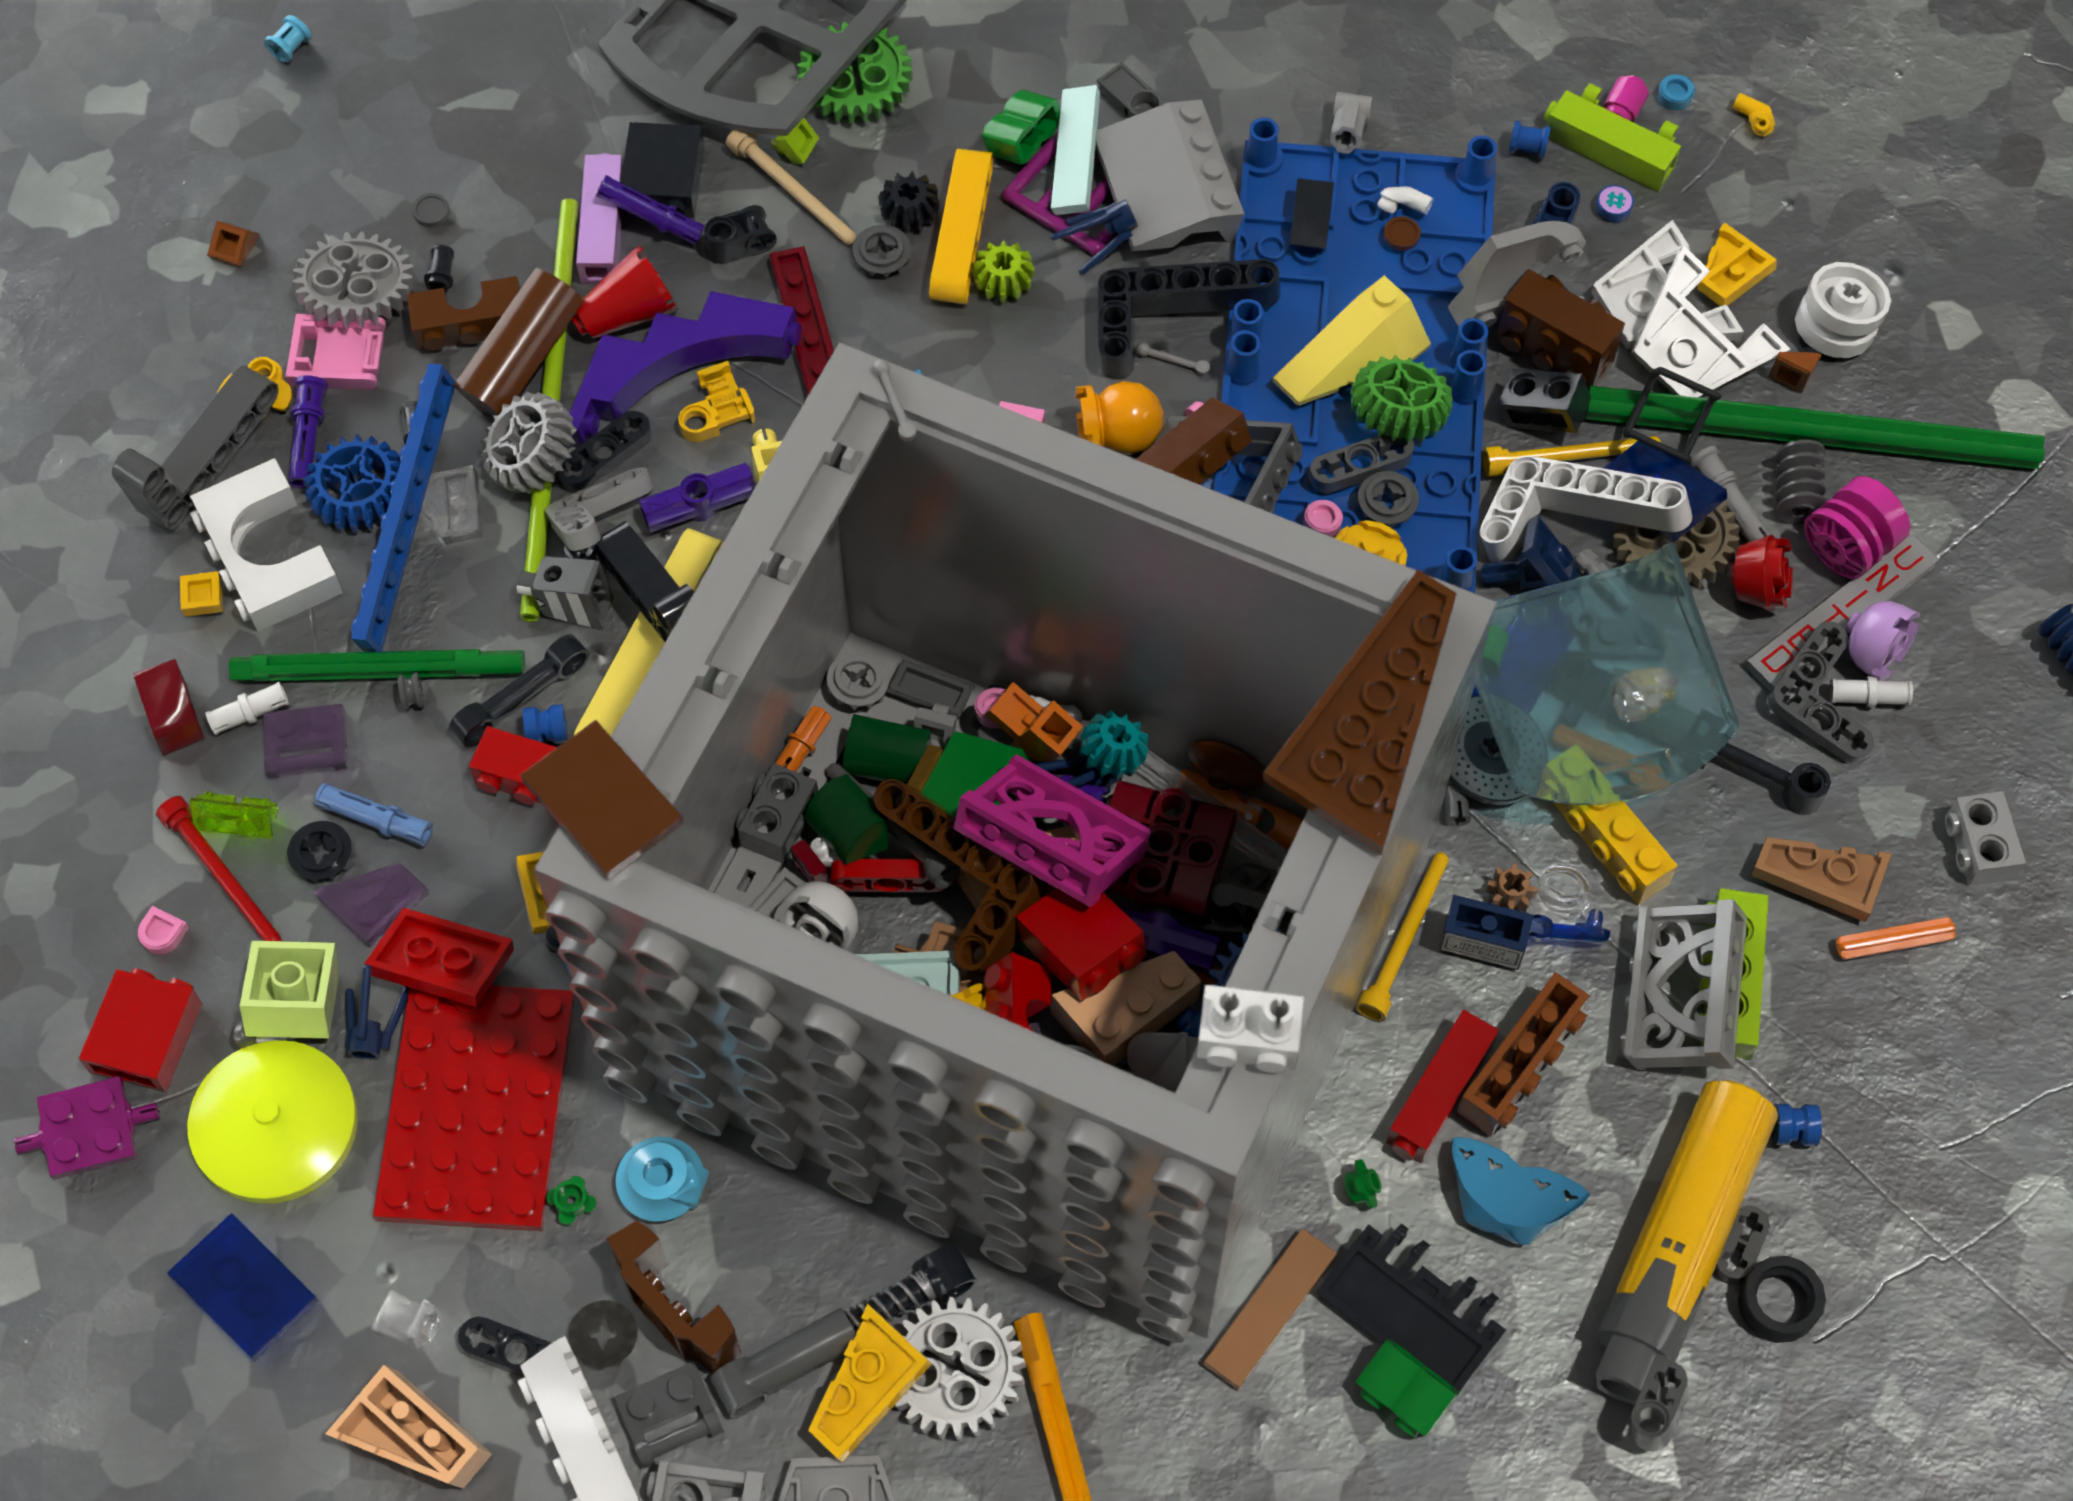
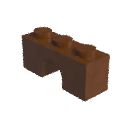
(440, 325)

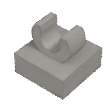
(938, 722)

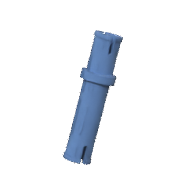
(386, 819)

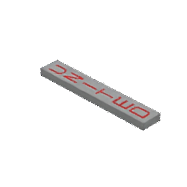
(1881, 583)

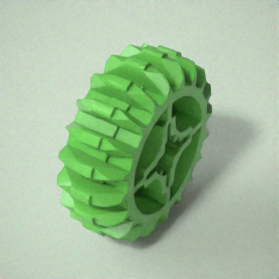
(1401, 399)

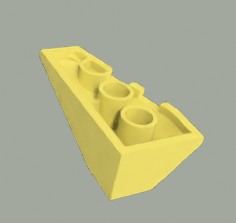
(1371, 326)

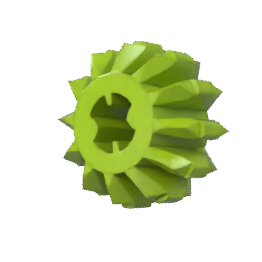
(1003, 271)

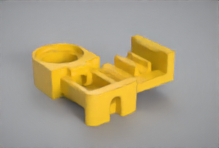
(726, 405)

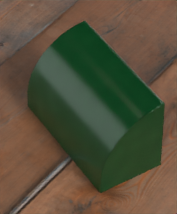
(883, 749)
(847, 820)

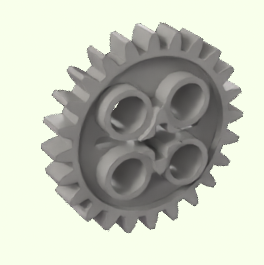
(353, 279)

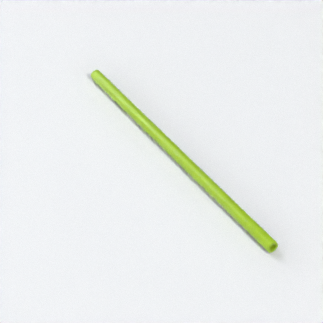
(552, 387)

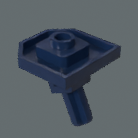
(1539, 564)

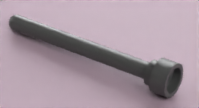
(937, 867)

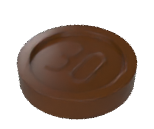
(1402, 233)

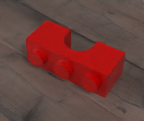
(1017, 989)

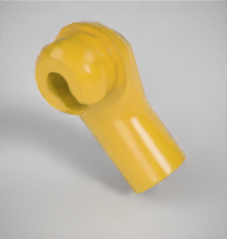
(1759, 114)

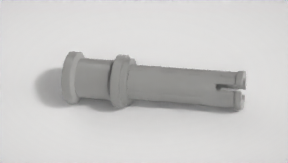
(1711, 466)

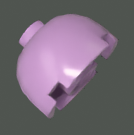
(1881, 636)

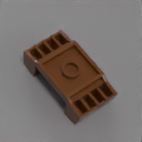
(640, 1258)

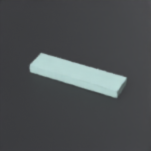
(1075, 150)

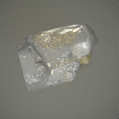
(1643, 692)

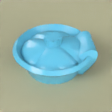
(660, 1179)

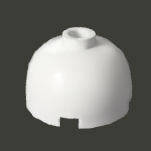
(820, 912)

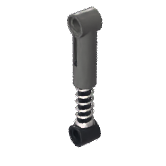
(749, 1381)

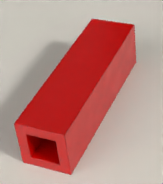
(1441, 1087)

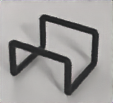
(1683, 456)

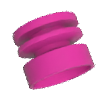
(1857, 527)

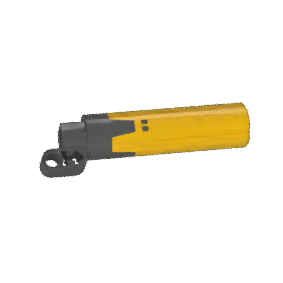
(1679, 1254)

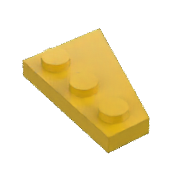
(870, 1382)

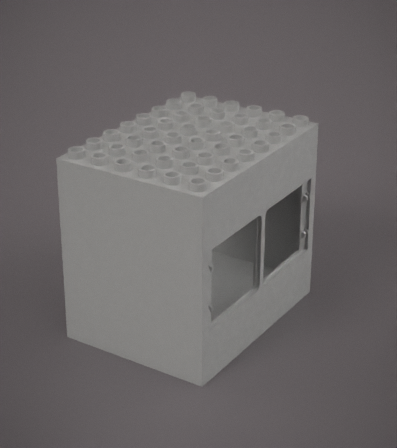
(1084, 584)

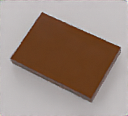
(602, 799)

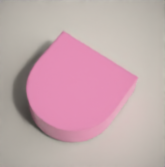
(161, 931)

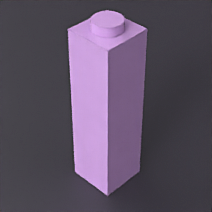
(599, 221)

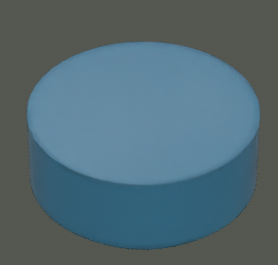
(1676, 92)

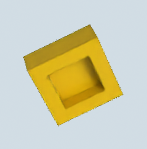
(201, 593)

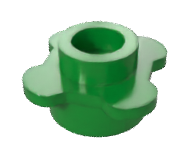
(1363, 1184)
(571, 1188)

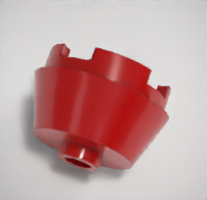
(1763, 573)

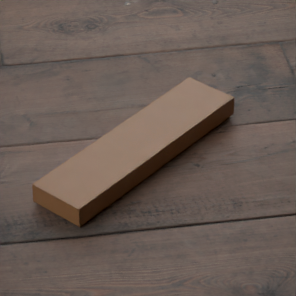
(1270, 1309)

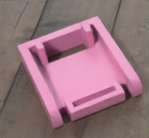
(342, 355)

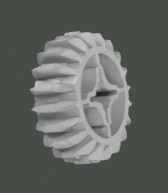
(528, 442)

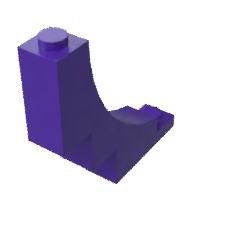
(629, 369)

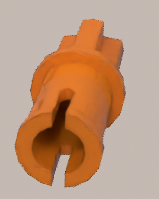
(804, 738)

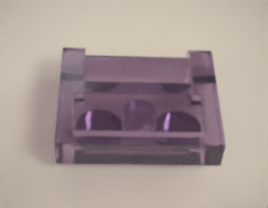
(303, 731)

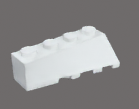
(574, 1425)

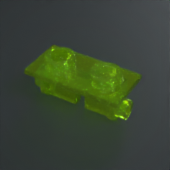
(223, 815)

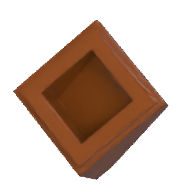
(231, 243)
(1794, 369)

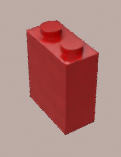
(1081, 942)
(141, 1029)

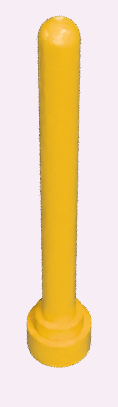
(1497, 460)
(1375, 1001)

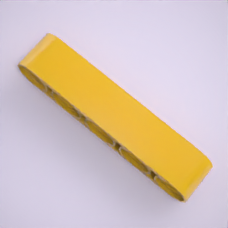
(961, 226)

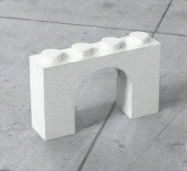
(265, 591)

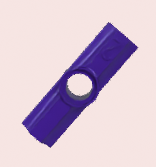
(677, 503)
(1166, 935)

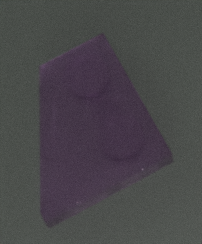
(373, 900)

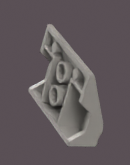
(1170, 175)

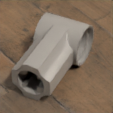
(1349, 120)

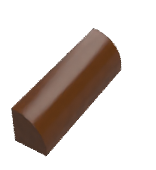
(518, 342)

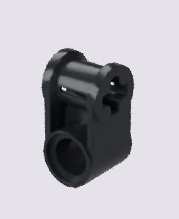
(737, 236)

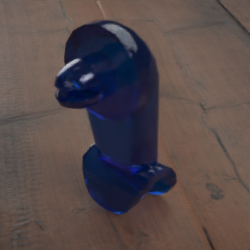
(1589, 934)

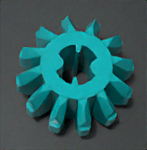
(1114, 745)

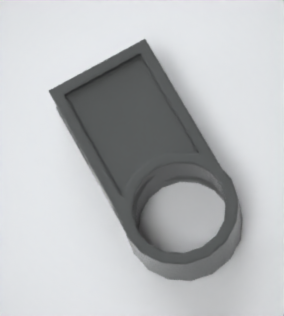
(1126, 89)

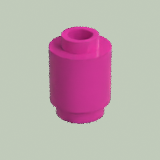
(1627, 97)

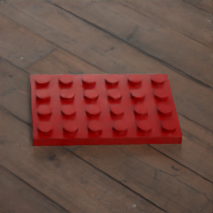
(475, 1110)

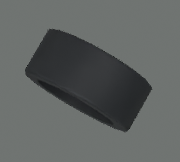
(1801, 1275)

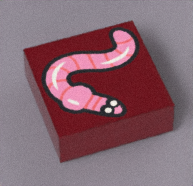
(808, 863)

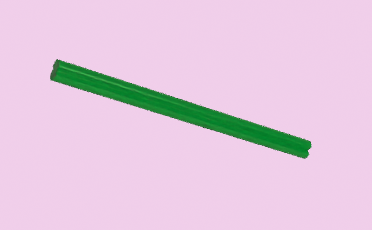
(1821, 426)

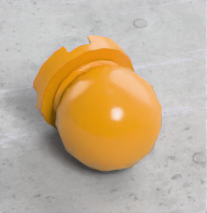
(1121, 417)

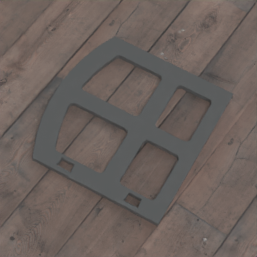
(690, 93)

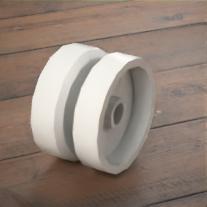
(1842, 309)

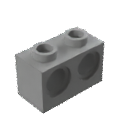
(1994, 837)

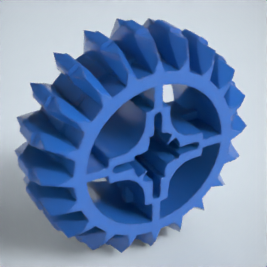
(349, 471)

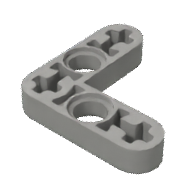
(574, 514)

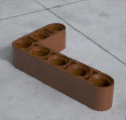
(973, 858)

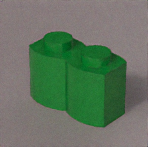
(1022, 126)
(1406, 1388)

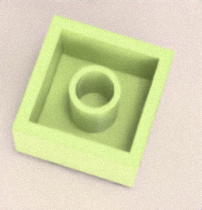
(289, 989)

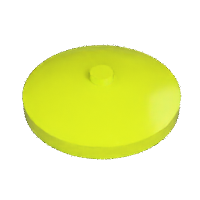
(272, 1122)

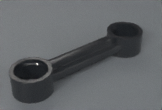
(561, 660)

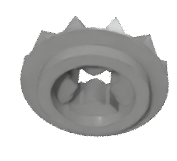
(856, 666)

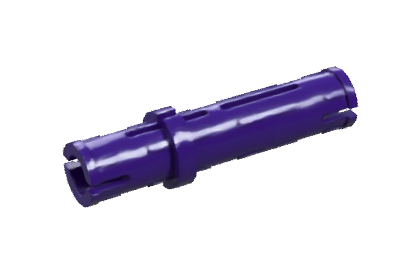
(656, 213)

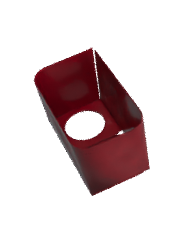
(168, 706)

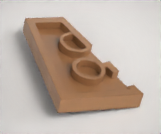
(1826, 876)

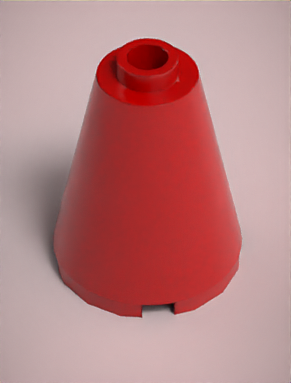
(624, 298)

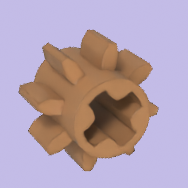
(1511, 880)

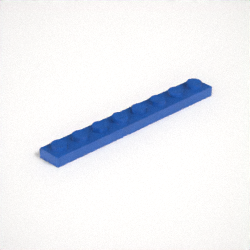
(404, 509)

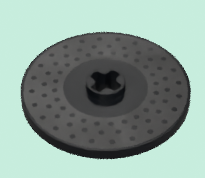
(1474, 769)

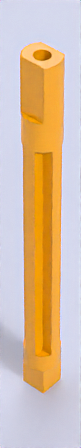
(1052, 1407)

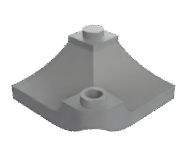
(1505, 260)

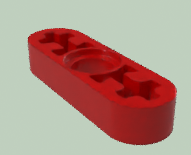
(881, 876)

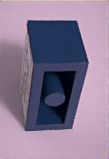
(1486, 932)

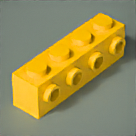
(1622, 846)

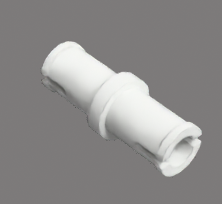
(1871, 692)
(247, 708)

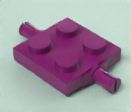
(87, 1128)

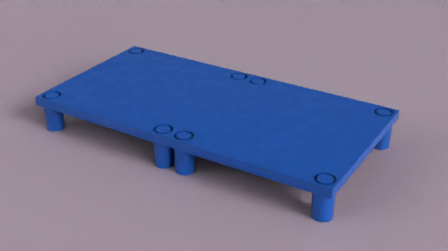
(1322, 284)

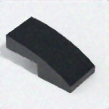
(1311, 214)

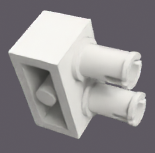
(1250, 1028)

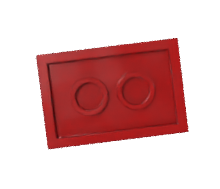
(439, 957)

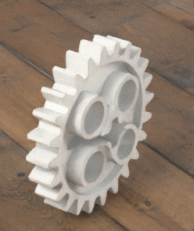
(974, 1334)

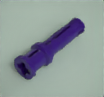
(306, 418)

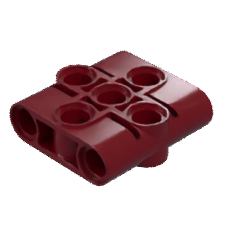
(1207, 835)

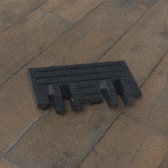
(1412, 1310)

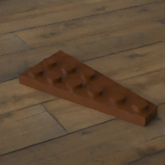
(1360, 733)

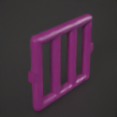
(1041, 210)

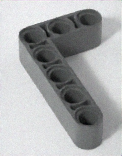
(202, 453)

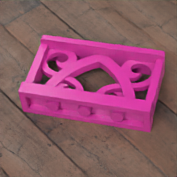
(1058, 861)

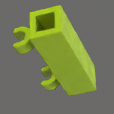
(1613, 139)

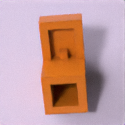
(1035, 729)

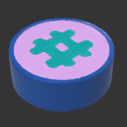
(1614, 203)

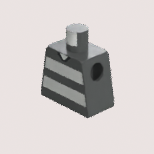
(569, 590)

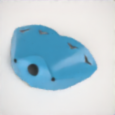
(1507, 1198)

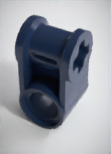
(1563, 194)

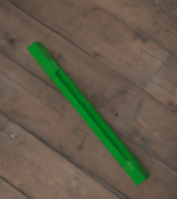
(375, 664)

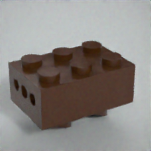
(1559, 328)

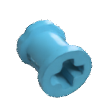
(287, 38)

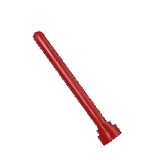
(176, 815)

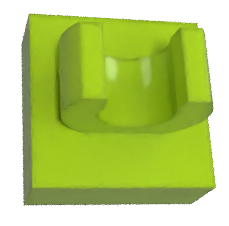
(797, 143)

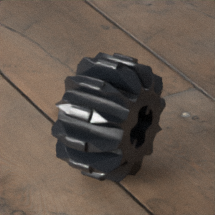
(909, 202)

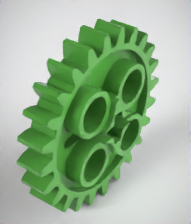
(883, 76)

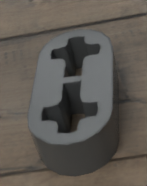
(1750, 1248)

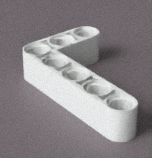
(1579, 490)

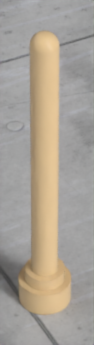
(746, 145)

